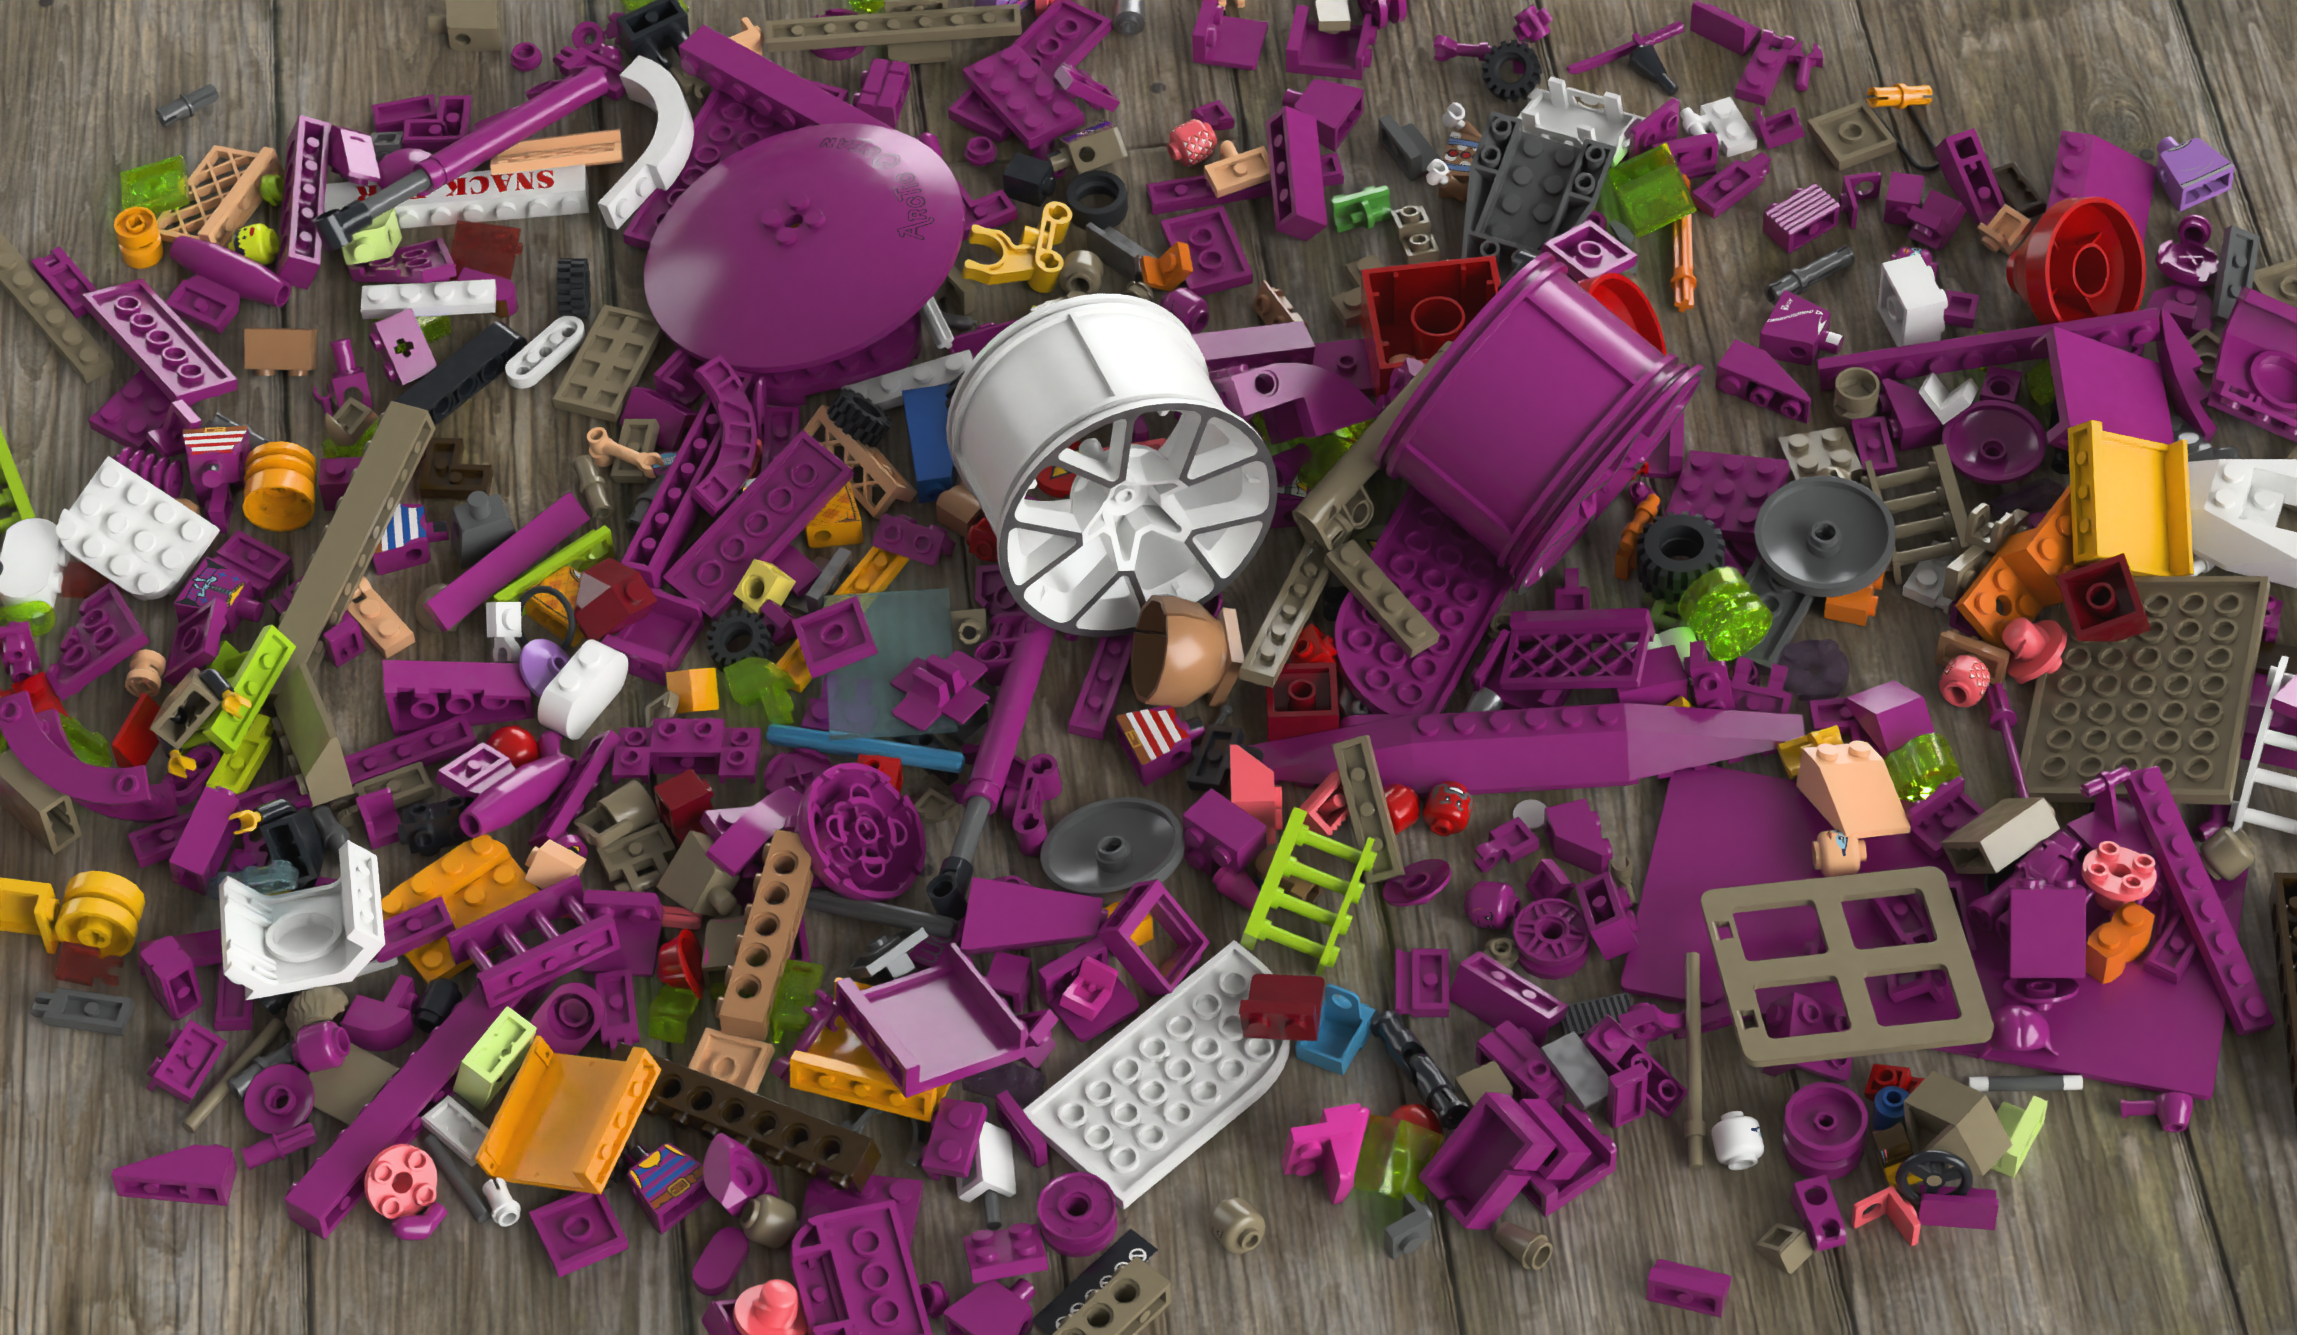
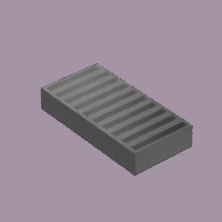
(1585, 1014)

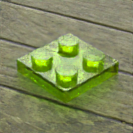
(156, 185)

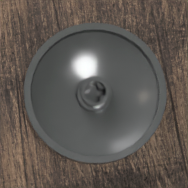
(1824, 536)
(1112, 847)

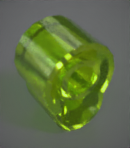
(1922, 766)

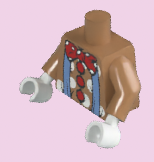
(1454, 169)

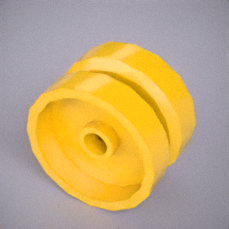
(101, 912)

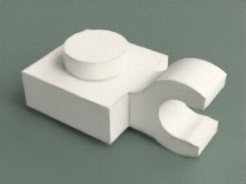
(504, 624)

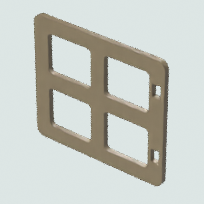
(1846, 967)

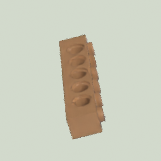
(751, 1015)

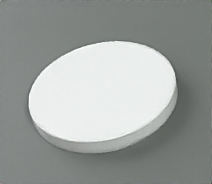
(1531, 813)

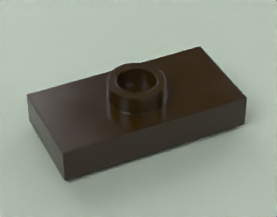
(2018, 191)

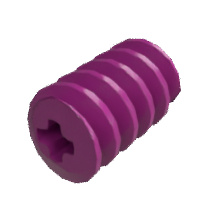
(159, 473)

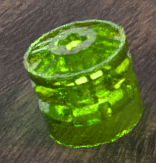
(1725, 613)

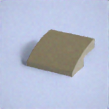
(349, 1087)

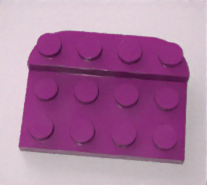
(857, 1274)

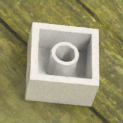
(1911, 301)

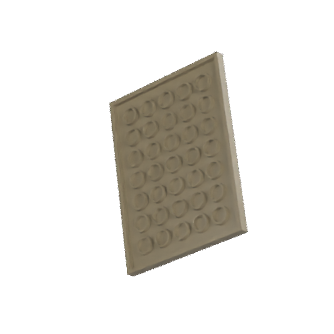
(2153, 698)

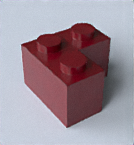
(682, 804)

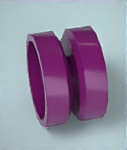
(1824, 1130)

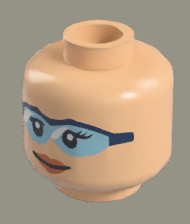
(1838, 854)

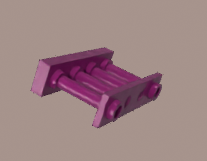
(544, 962)

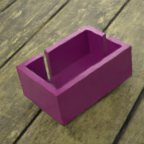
(1487, 1161)

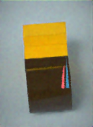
(1892, 1150)

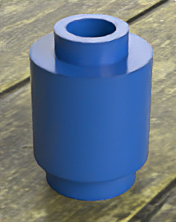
(1889, 1108)

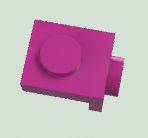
(1090, 989)

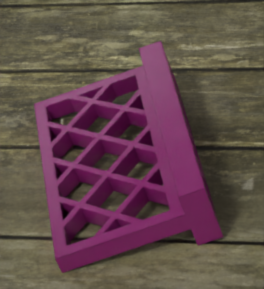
(1577, 629)

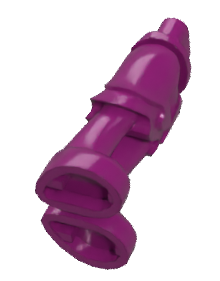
(2043, 863)

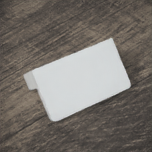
(1947, 404)
(991, 1166)

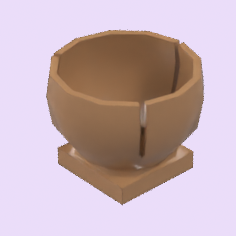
(1192, 658)

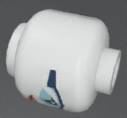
(1737, 1140)

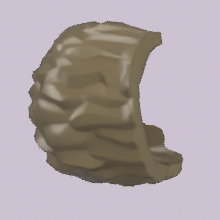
(316, 1006)

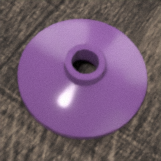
(540, 663)

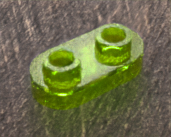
(26, 611)

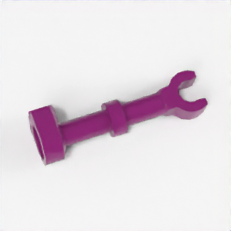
(1448, 48)

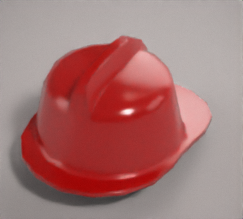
(682, 963)

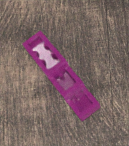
(2180, 370)

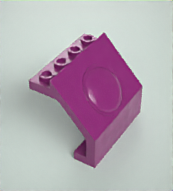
(2258, 364)

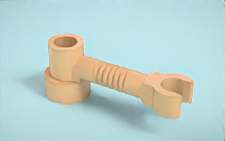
(605, 450)

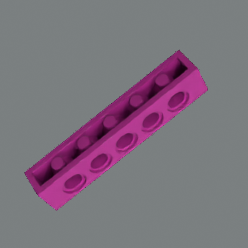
(303, 201)

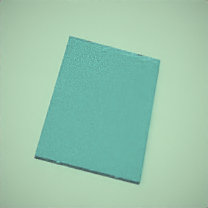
(903, 628)

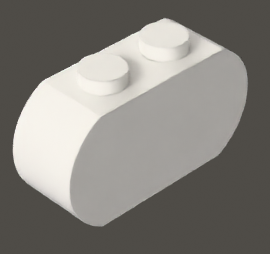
(32, 563)
(582, 689)

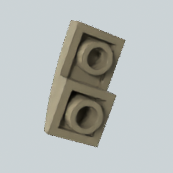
(1415, 235)

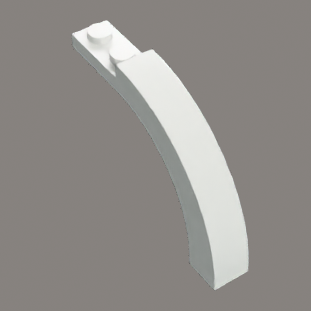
(669, 149)

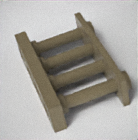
(1945, 494)

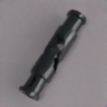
(1419, 1069)

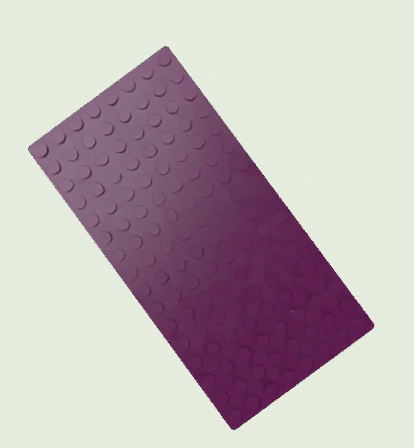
(1760, 829)

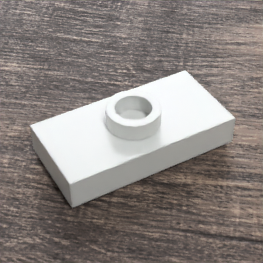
(456, 1128)

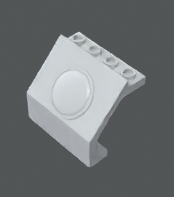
(305, 934)

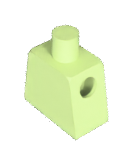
(374, 241)

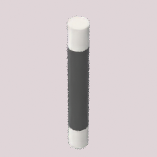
(2026, 1083)

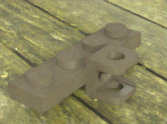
(1986, 541)

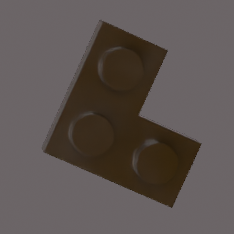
(446, 476)

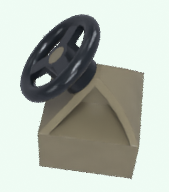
(1951, 1136)

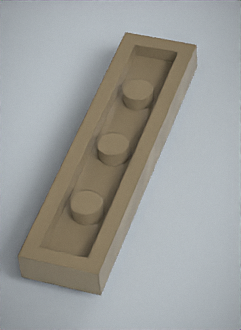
(1381, 598)
(1368, 806)

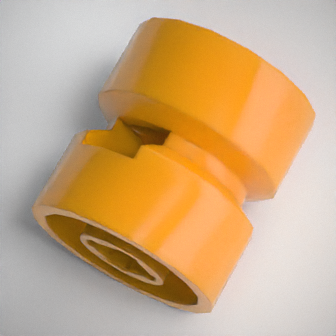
(138, 237)

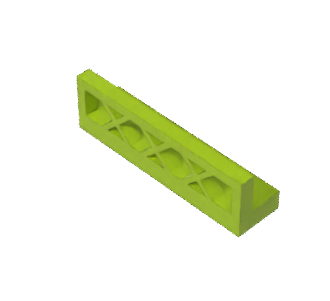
(580, 555)

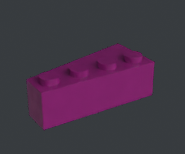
(437, 691)

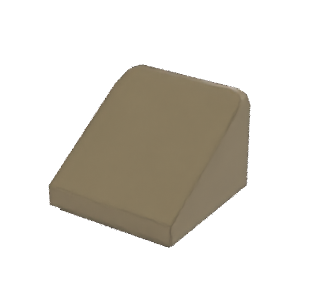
(1784, 1247)

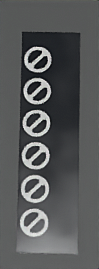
(1093, 1278)

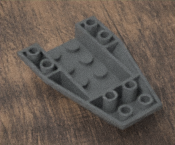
(1528, 190)

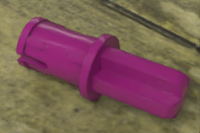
(279, 1145)

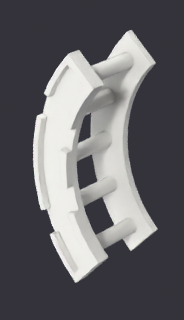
(2239, 811)

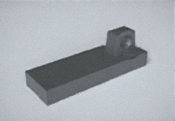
(2234, 270)

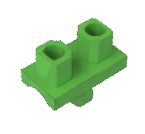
(1361, 208)

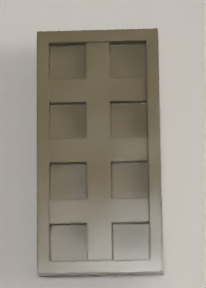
(609, 364)

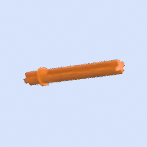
(1683, 281)

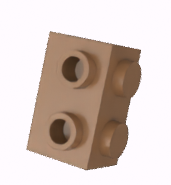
(280, 350)

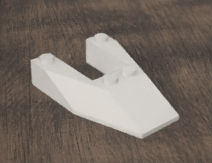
(2237, 515)

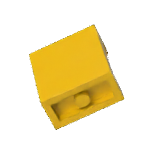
(29, 909)

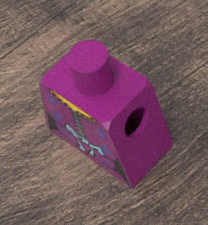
(219, 581)

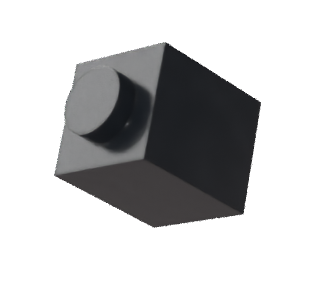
(1029, 180)

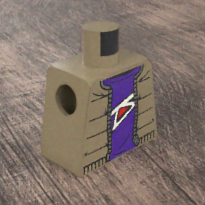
(1100, 146)

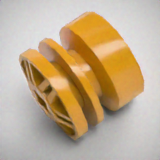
(279, 486)

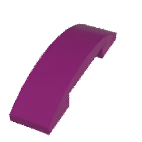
(749, 834)

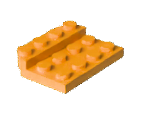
(473, 884)

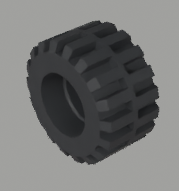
(1677, 537)

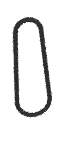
(1901, 147)

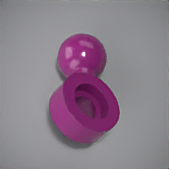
(598, 47)

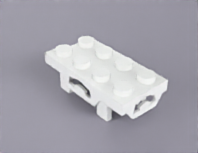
(1560, 118)

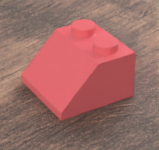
(1255, 791)

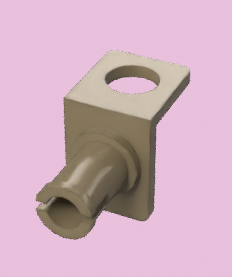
(968, 629)

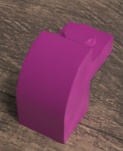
(1936, 220)
(384, 1024)

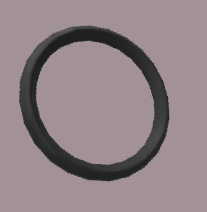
(570, 613)

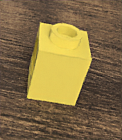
(759, 575)

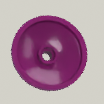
(1999, 431)

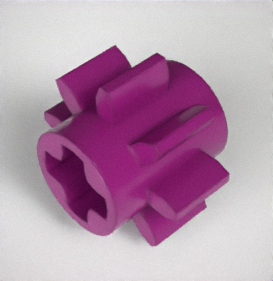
(1532, 24)

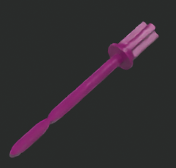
(2002, 720)

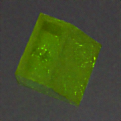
(1651, 190)

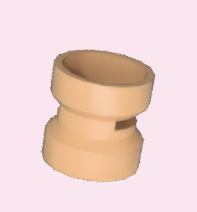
(145, 673)

